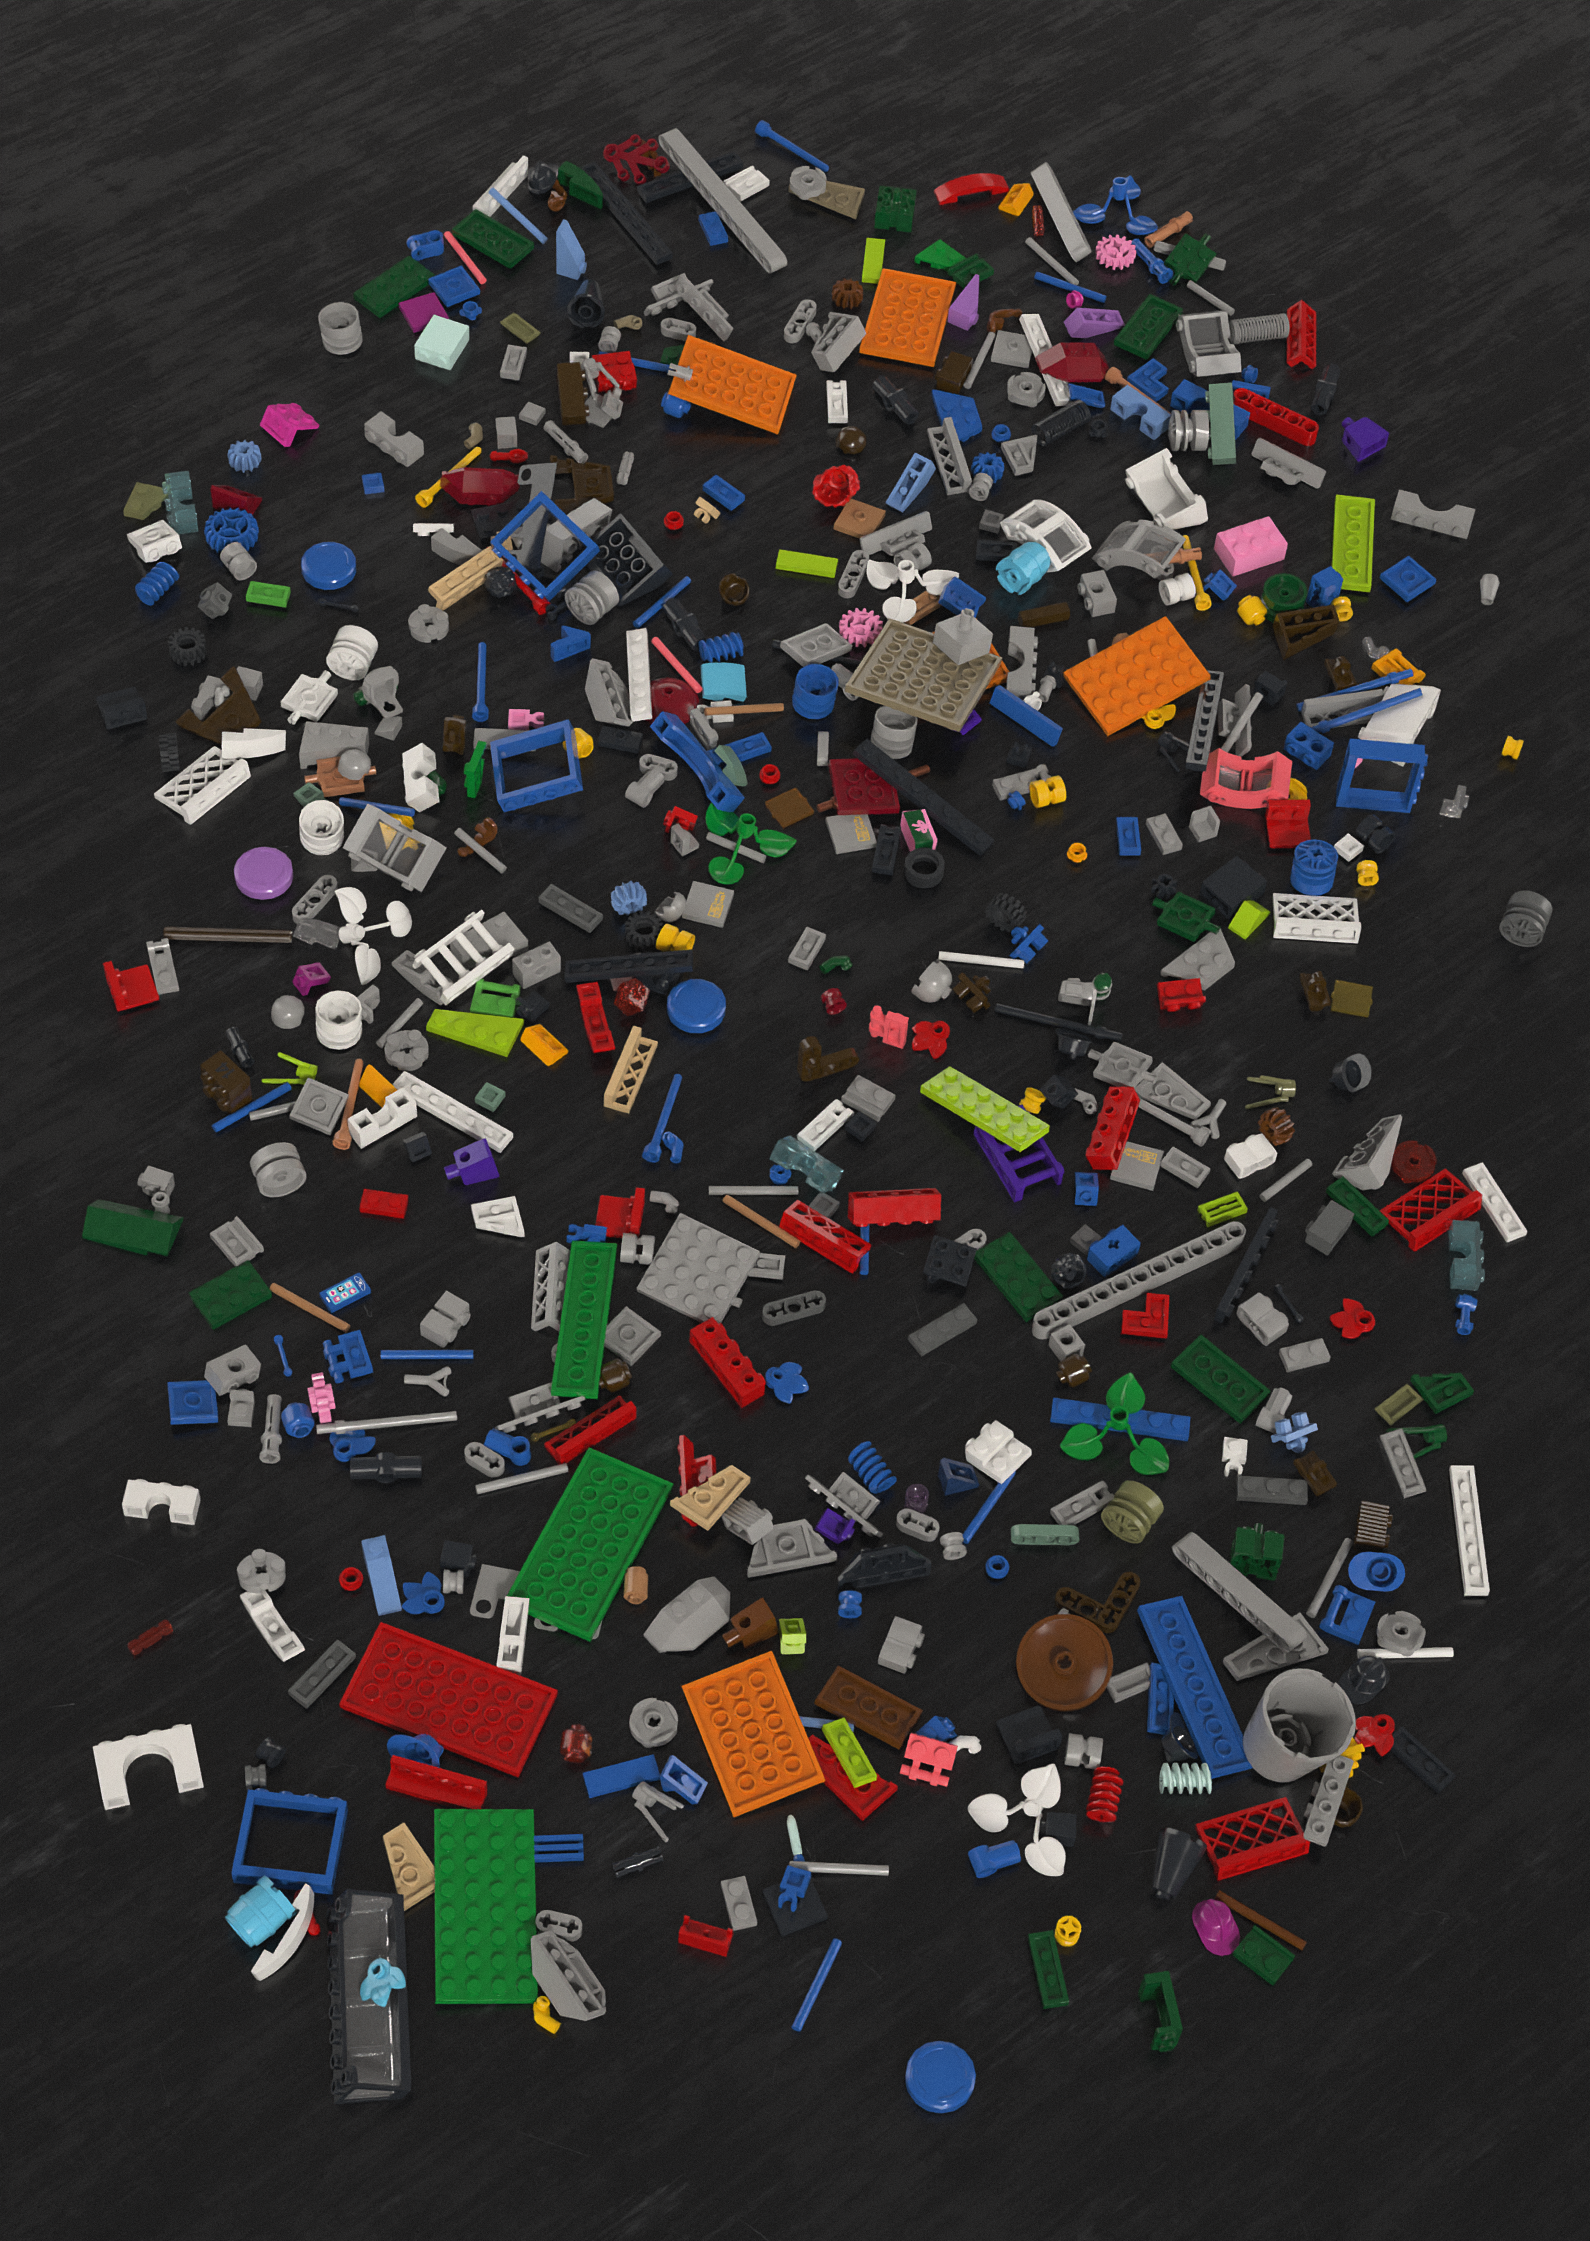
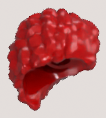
(836, 486)

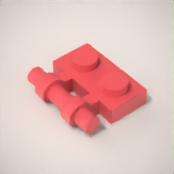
(890, 1027)
(930, 1752)

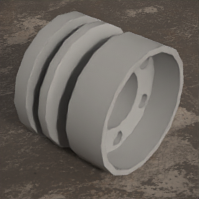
(340, 328)
(1192, 430)
(591, 597)
(894, 732)

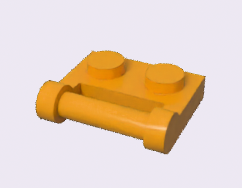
(1388, 664)

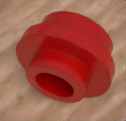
(673, 520)
(769, 770)
(351, 1572)

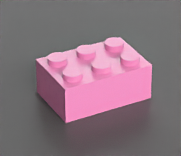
(1250, 546)

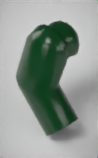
(437, 779)
(836, 961)

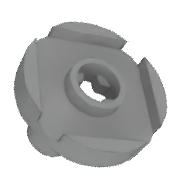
(807, 190)
(1029, 397)
(428, 614)
(406, 1039)
(257, 1562)
(1394, 1642)
(649, 1735)

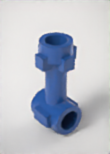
(1466, 1304)

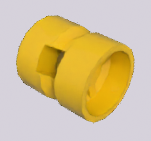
(1045, 792)
(672, 940)

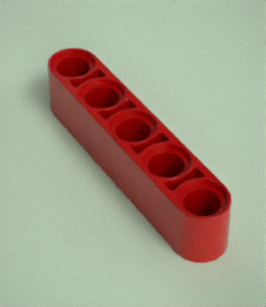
(1277, 417)

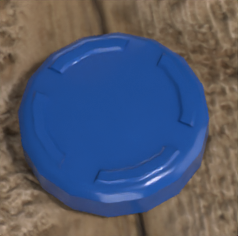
(328, 565)
(696, 1005)
(940, 2077)

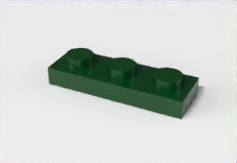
(1364, 1212)
(1048, 1969)

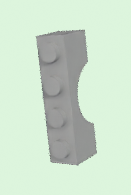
(1452, 522)
(1021, 647)

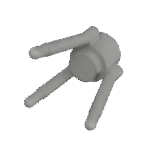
(592, 371)
(647, 1796)

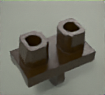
(1340, 673)
(454, 734)
(1315, 990)
(978, 999)
(1315, 1473)

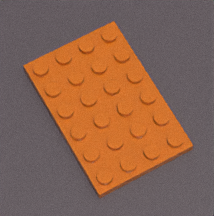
(908, 317)
(734, 384)
(1136, 675)
(753, 1734)

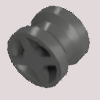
(255, 1776)

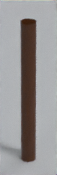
(1261, 1920)

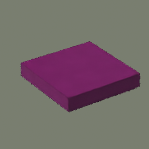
(421, 310)

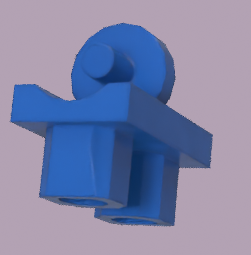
(1020, 935)

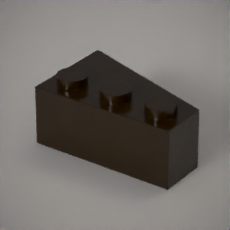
(572, 393)
(1304, 628)

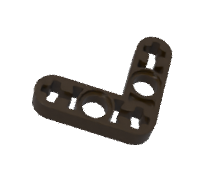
(813, 1066)
(1100, 1611)

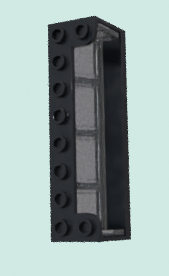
(367, 2039)

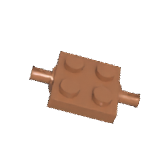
(332, 782)

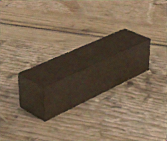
(1044, 615)

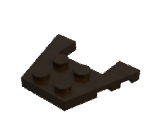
(589, 482)
(232, 716)

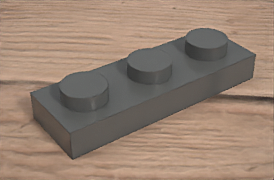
(570, 908)
(942, 1329)
(1271, 1490)
(322, 1674)

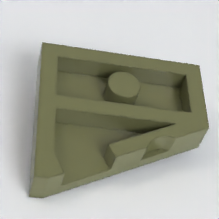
(144, 500)

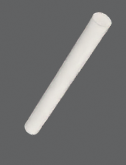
(977, 959)
(1420, 1653)

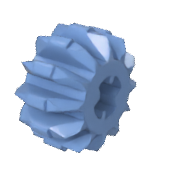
(244, 456)
(628, 898)

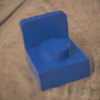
(1219, 584)
(1086, 1188)

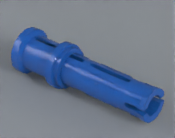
(1156, 265)

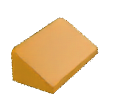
(1017, 199)
(543, 1044)
(376, 1085)

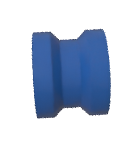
(850, 1604)

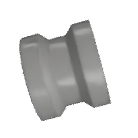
(953, 1545)
(453, 1581)

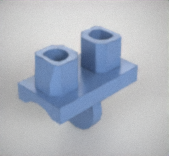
(1294, 1434)

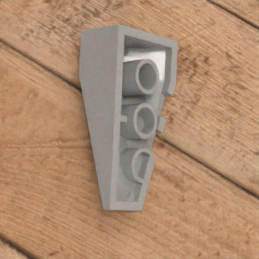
(1373, 1157)

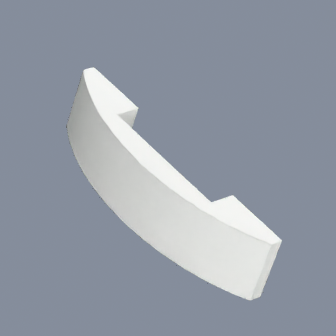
(271, 1625)
(269, 1962)

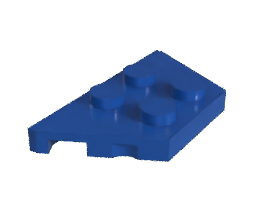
(961, 409)

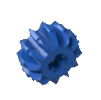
(989, 465)

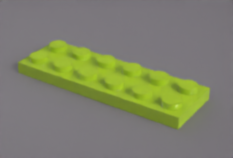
(1353, 541)
(985, 1109)

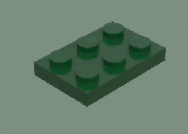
(230, 1294)

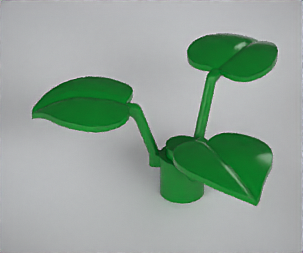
(721, 822)
(1122, 1399)

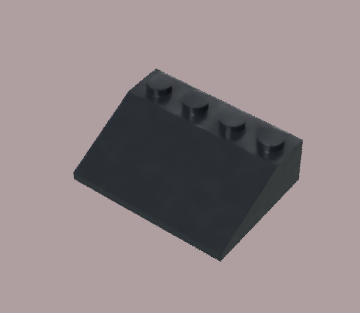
(627, 560)

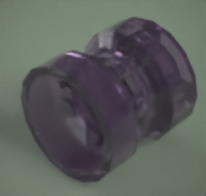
(916, 1493)

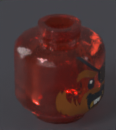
(576, 1744)

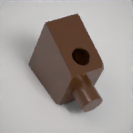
(752, 1625)

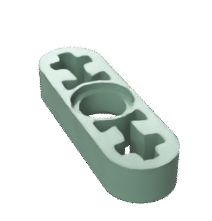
(1044, 1534)

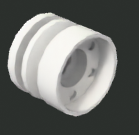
(352, 652)
(321, 827)
(338, 1020)

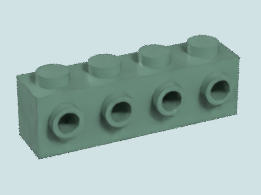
(1222, 424)

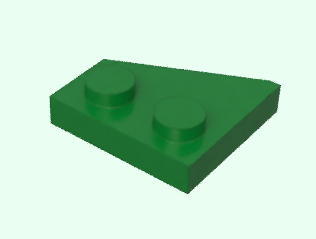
(940, 256)
(474, 770)

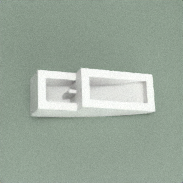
(252, 743)
(513, 1634)

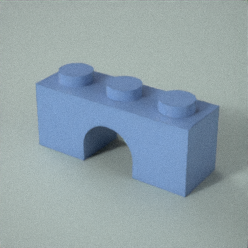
(1131, 402)

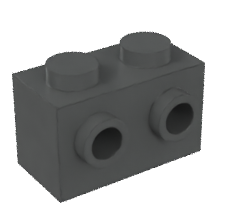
(1329, 1227)

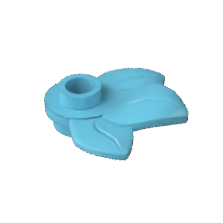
(379, 1985)

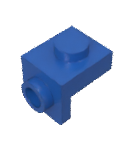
(939, 1729)

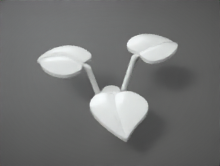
(883, 574)
(352, 906)
(1042, 1791)

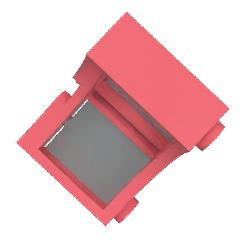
(1246, 782)

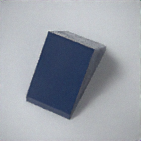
(956, 1476)

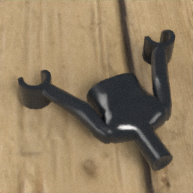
(552, 609)

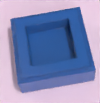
(372, 483)

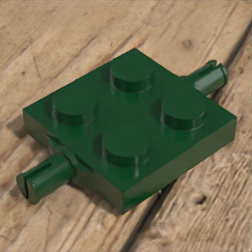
(1190, 258)
(1186, 916)

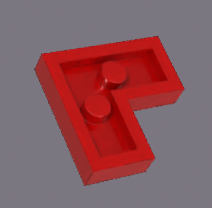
(1152, 1321)

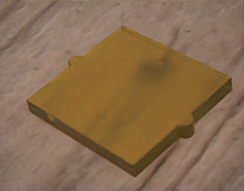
(1351, 998)

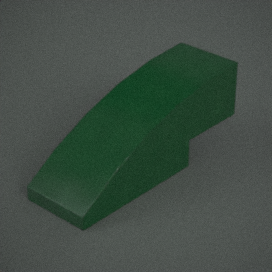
(580, 184)

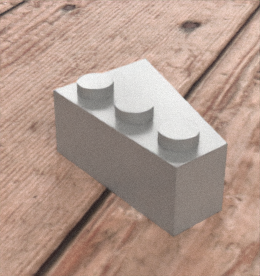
(837, 341)
(501, 929)

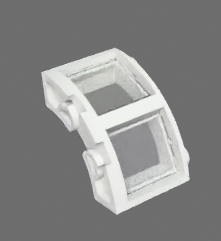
(1051, 528)

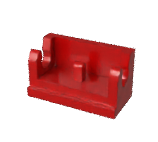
(705, 1936)

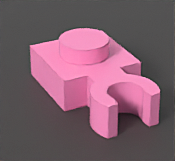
(522, 719)

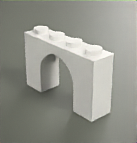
(115, 1757)

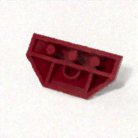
(1074, 362)
(479, 485)

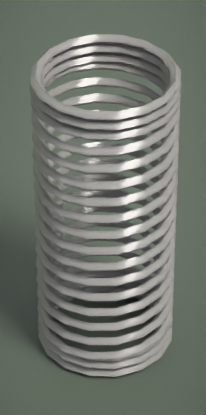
(1237, 332)

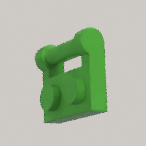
(493, 1004)

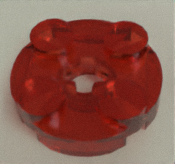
(1410, 1172)

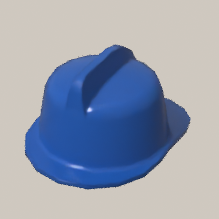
(1376, 1571)
(420, 1748)

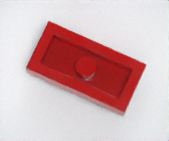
(384, 1203)

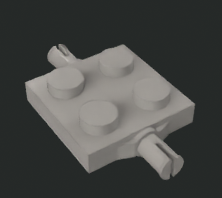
(1122, 1066)

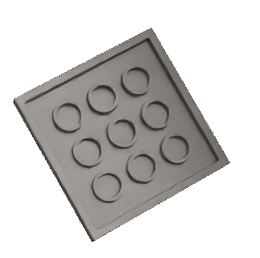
(698, 1270)

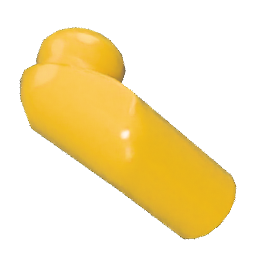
(542, 2015)

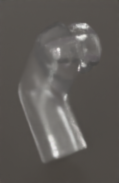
(1374, 651)

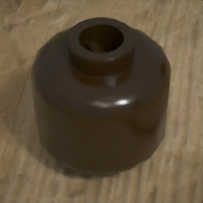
(1073, 1370)
(615, 1375)

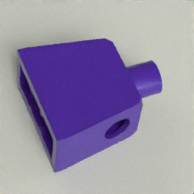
(1363, 437)
(473, 1163)

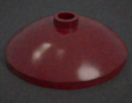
(672, 697)

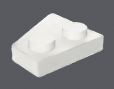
(498, 1216)

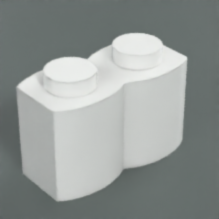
(1250, 1155)

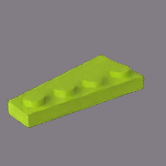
(479, 1030)

